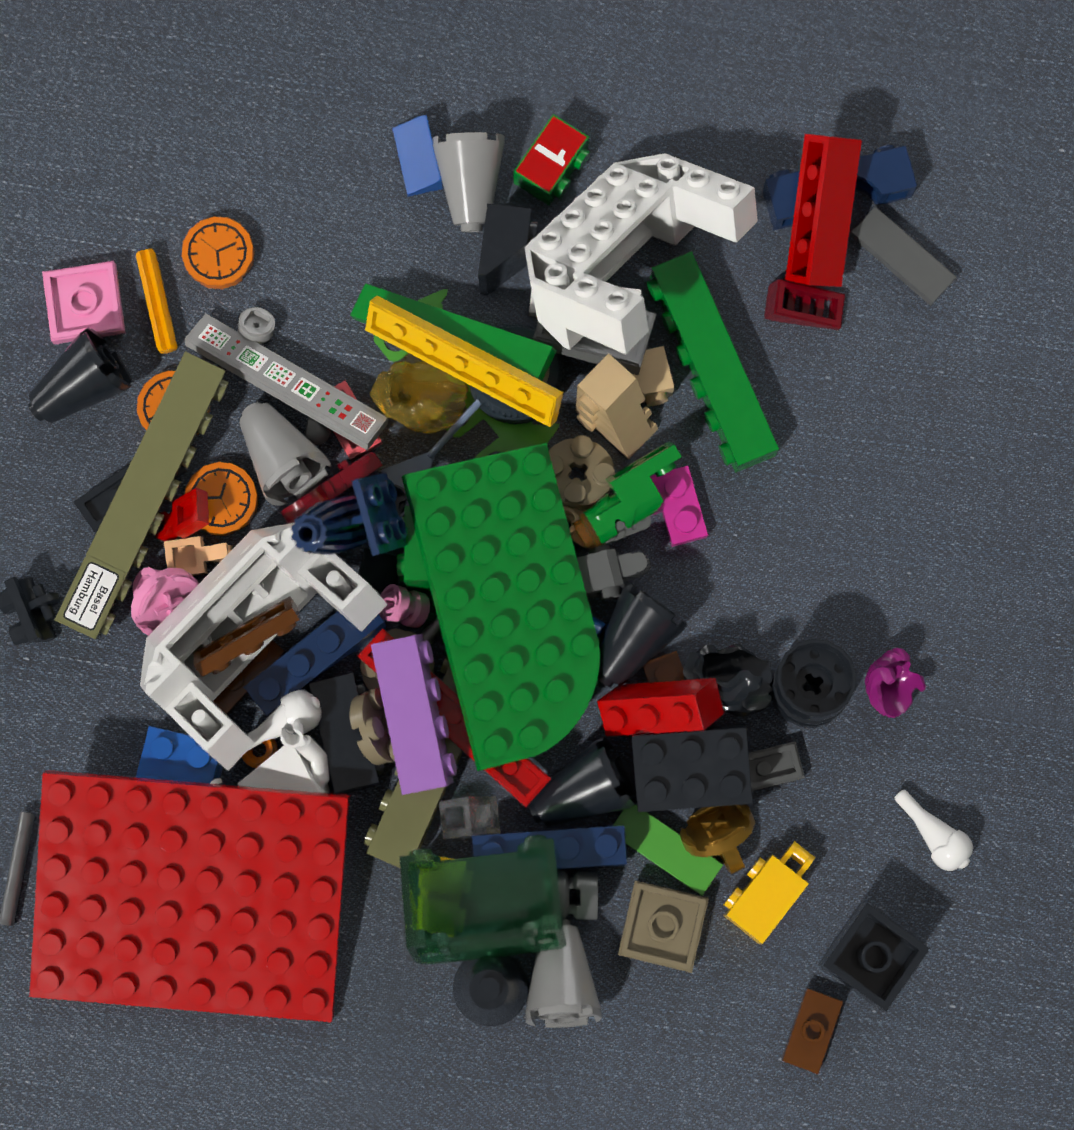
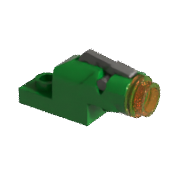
(632, 502)

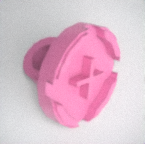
(158, 594)

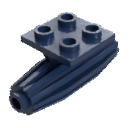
(353, 520)

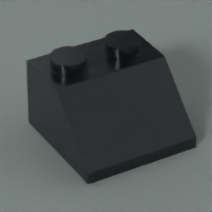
(503, 244)

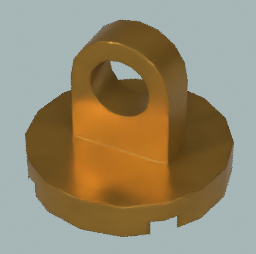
(719, 832)

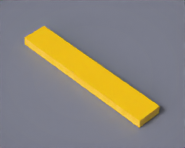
(464, 361)

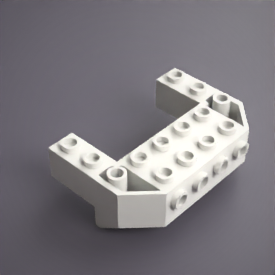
(608, 226)
(245, 583)

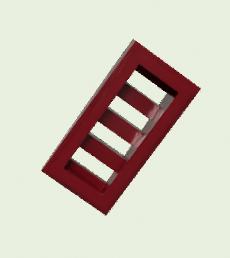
(775, 312)

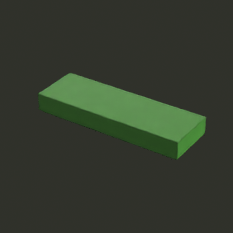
(666, 849)

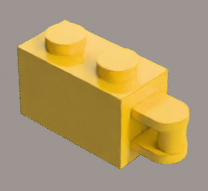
(768, 893)

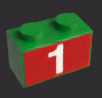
(552, 160)

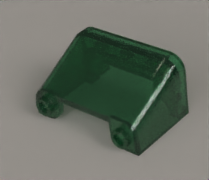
(482, 904)

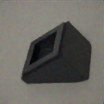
(378, 569)

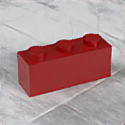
(661, 707)

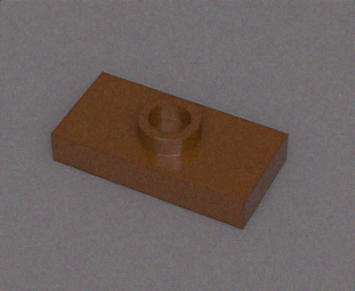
(812, 1031)

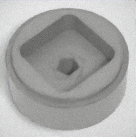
(256, 325)

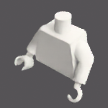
(295, 766)

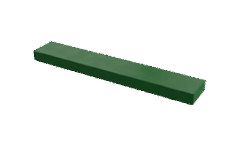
(511, 348)

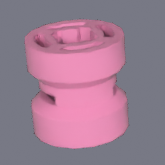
(405, 606)

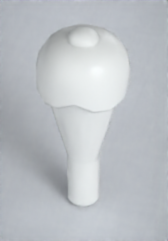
(294, 706)
(948, 846)

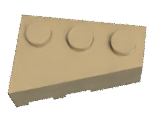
(611, 404)

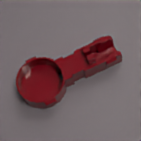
(334, 485)

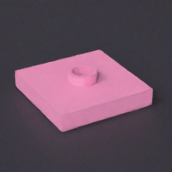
(83, 299)

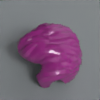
(892, 684)

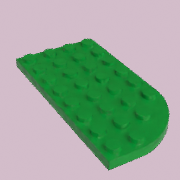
(507, 599)

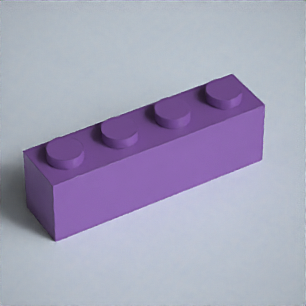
(413, 713)

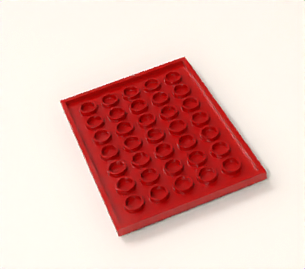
(188, 895)

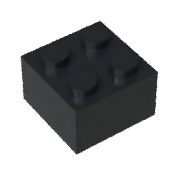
(874, 956)

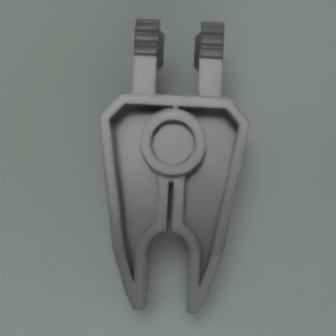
(606, 571)

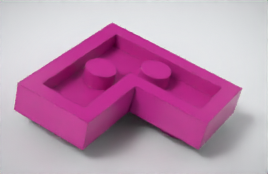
(680, 506)

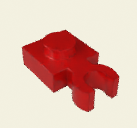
(187, 516)

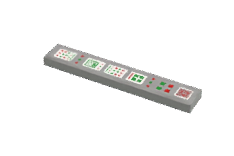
(286, 381)

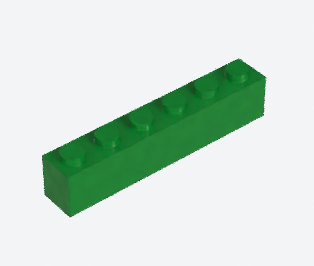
(713, 363)

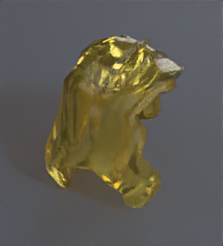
(420, 396)

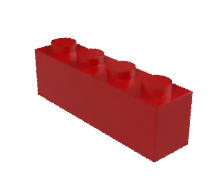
(823, 210)

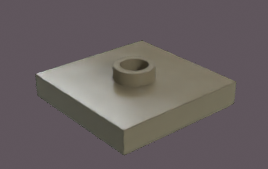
(663, 926)

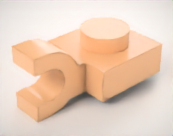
(192, 554)

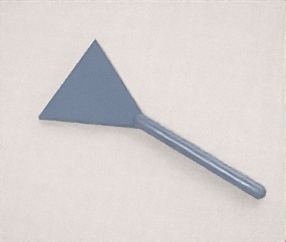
(426, 460)

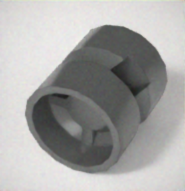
(587, 882)

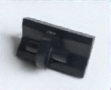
(32, 608)

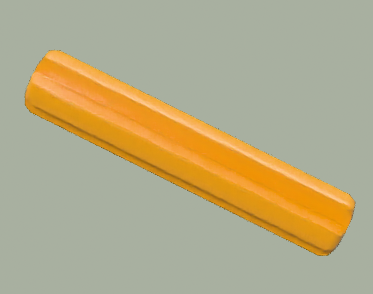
(156, 301)

